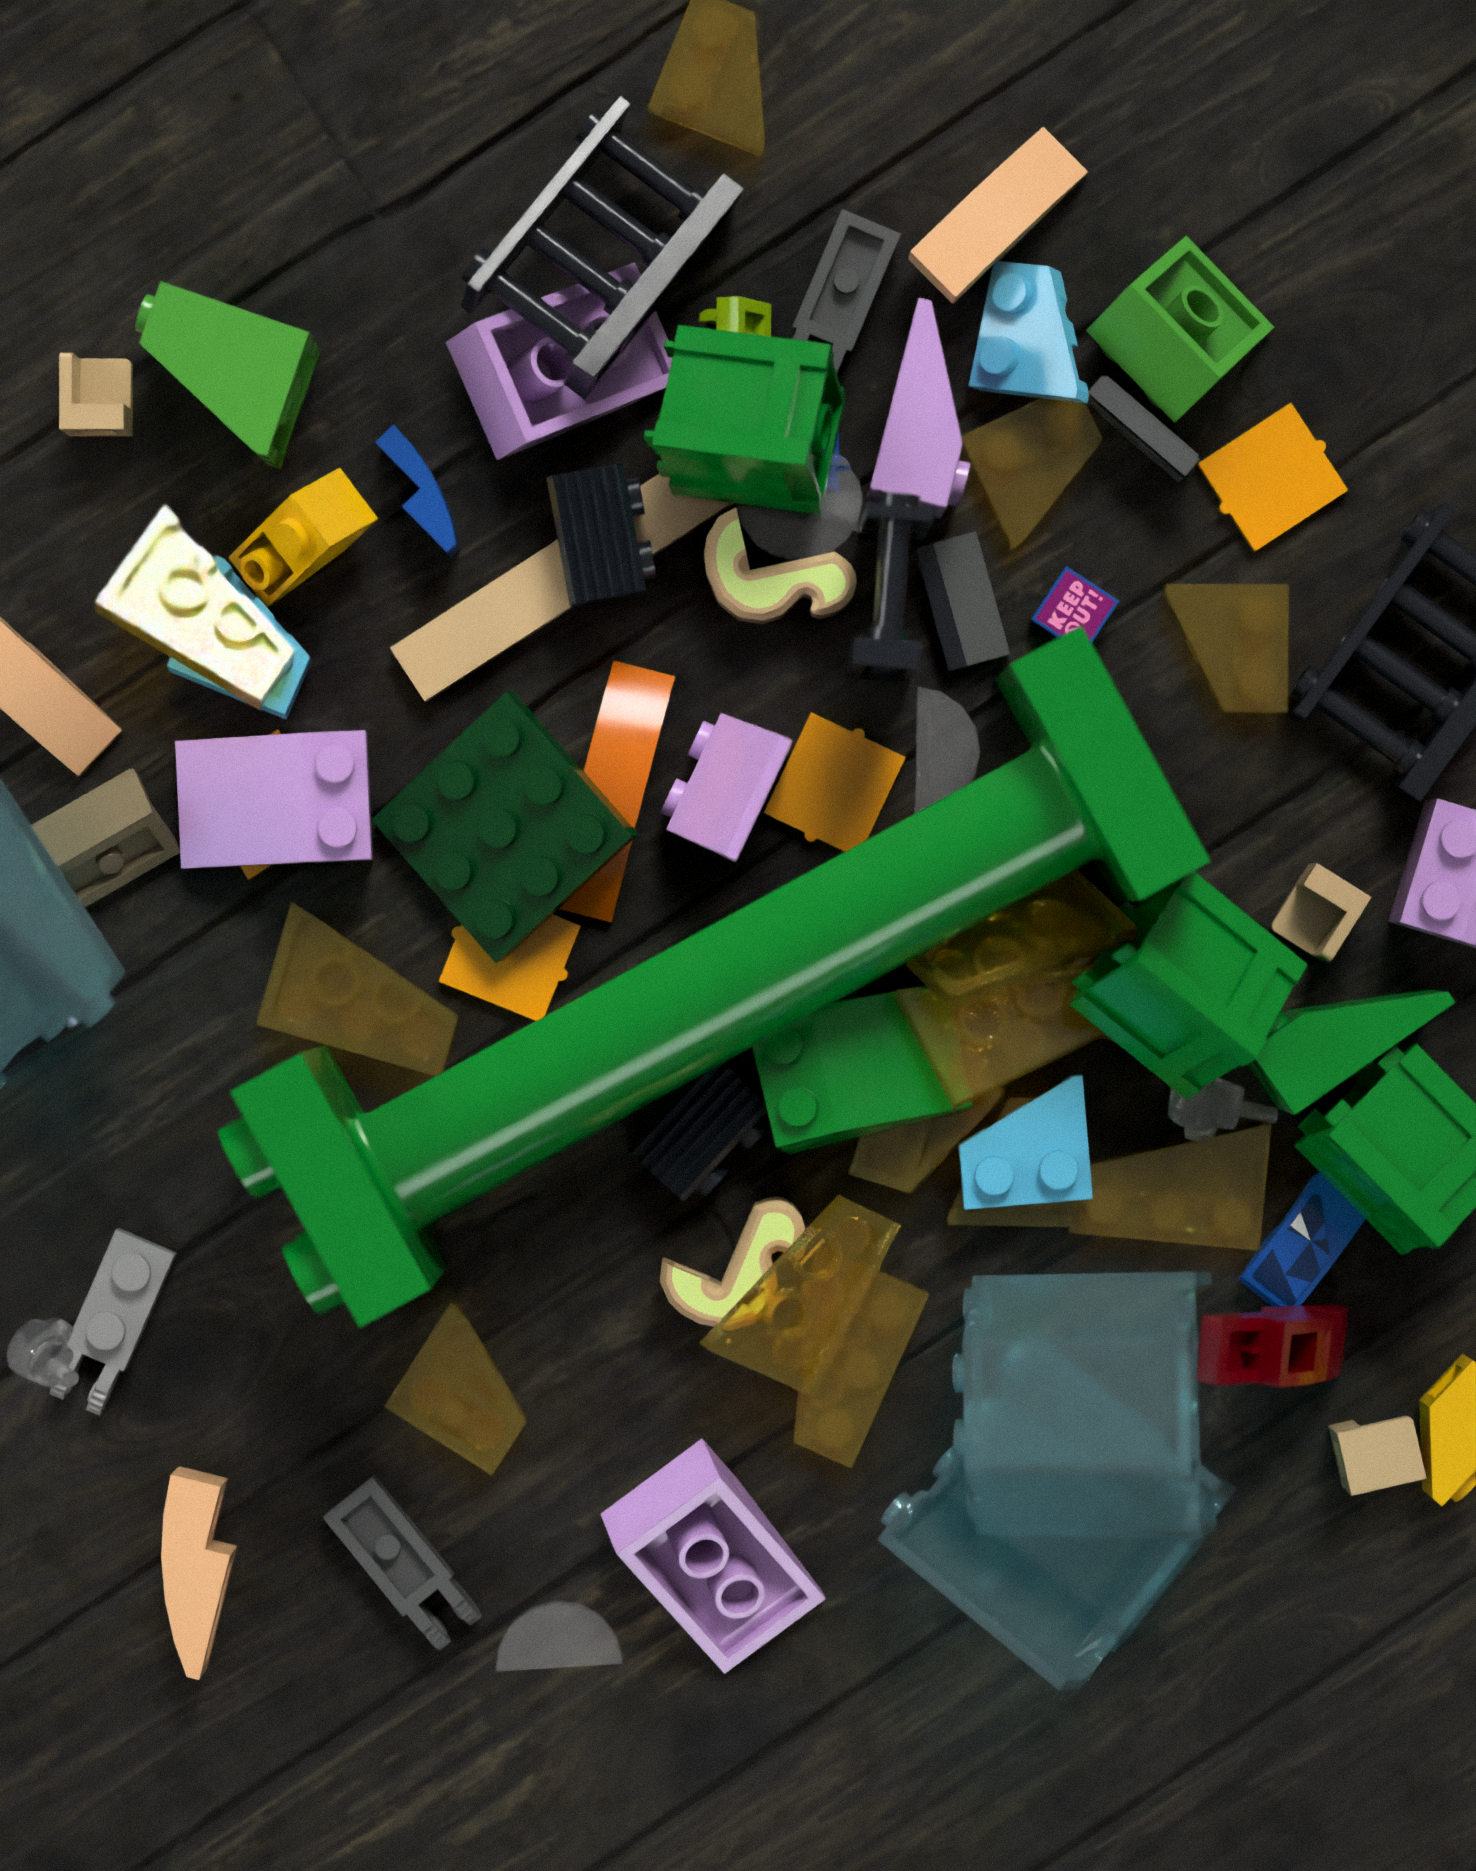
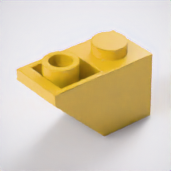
(302, 536)
(1450, 1433)

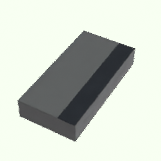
(1142, 428)
(962, 601)

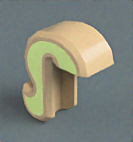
(772, 590)
(769, 1228)

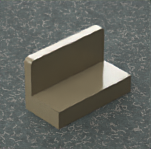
(107, 837)

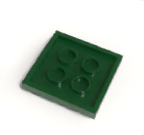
(504, 826)

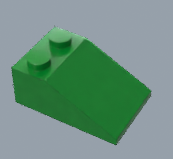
(1327, 1043)
(847, 1075)

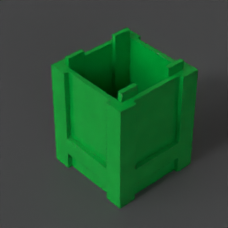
(748, 419)
(1190, 987)
(1400, 1149)

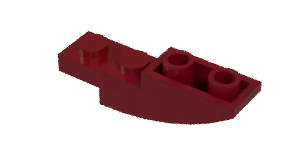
(1273, 1346)

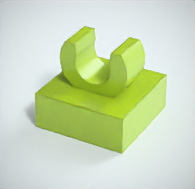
(739, 315)

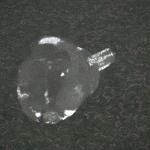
(1215, 1107)
(42, 1353)

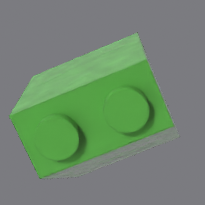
(234, 362)

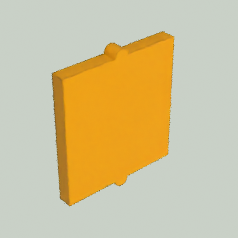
(1272, 477)
(834, 784)
(523, 979)

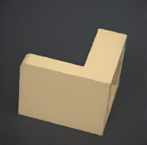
(95, 396)
(1319, 912)
(1377, 1454)

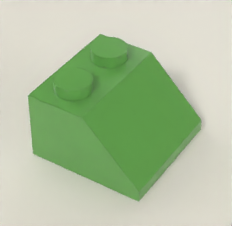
(1179, 328)

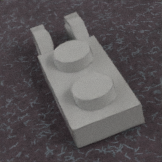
(117, 1311)

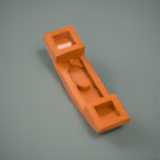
(621, 766)

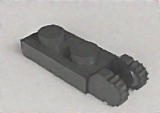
(845, 284)
(399, 1558)

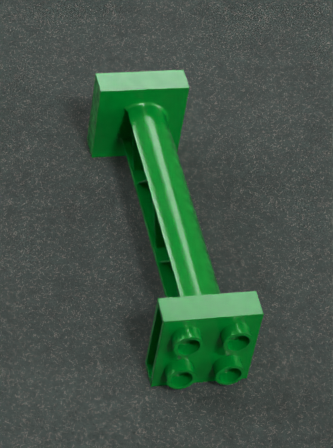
(385, 1174)

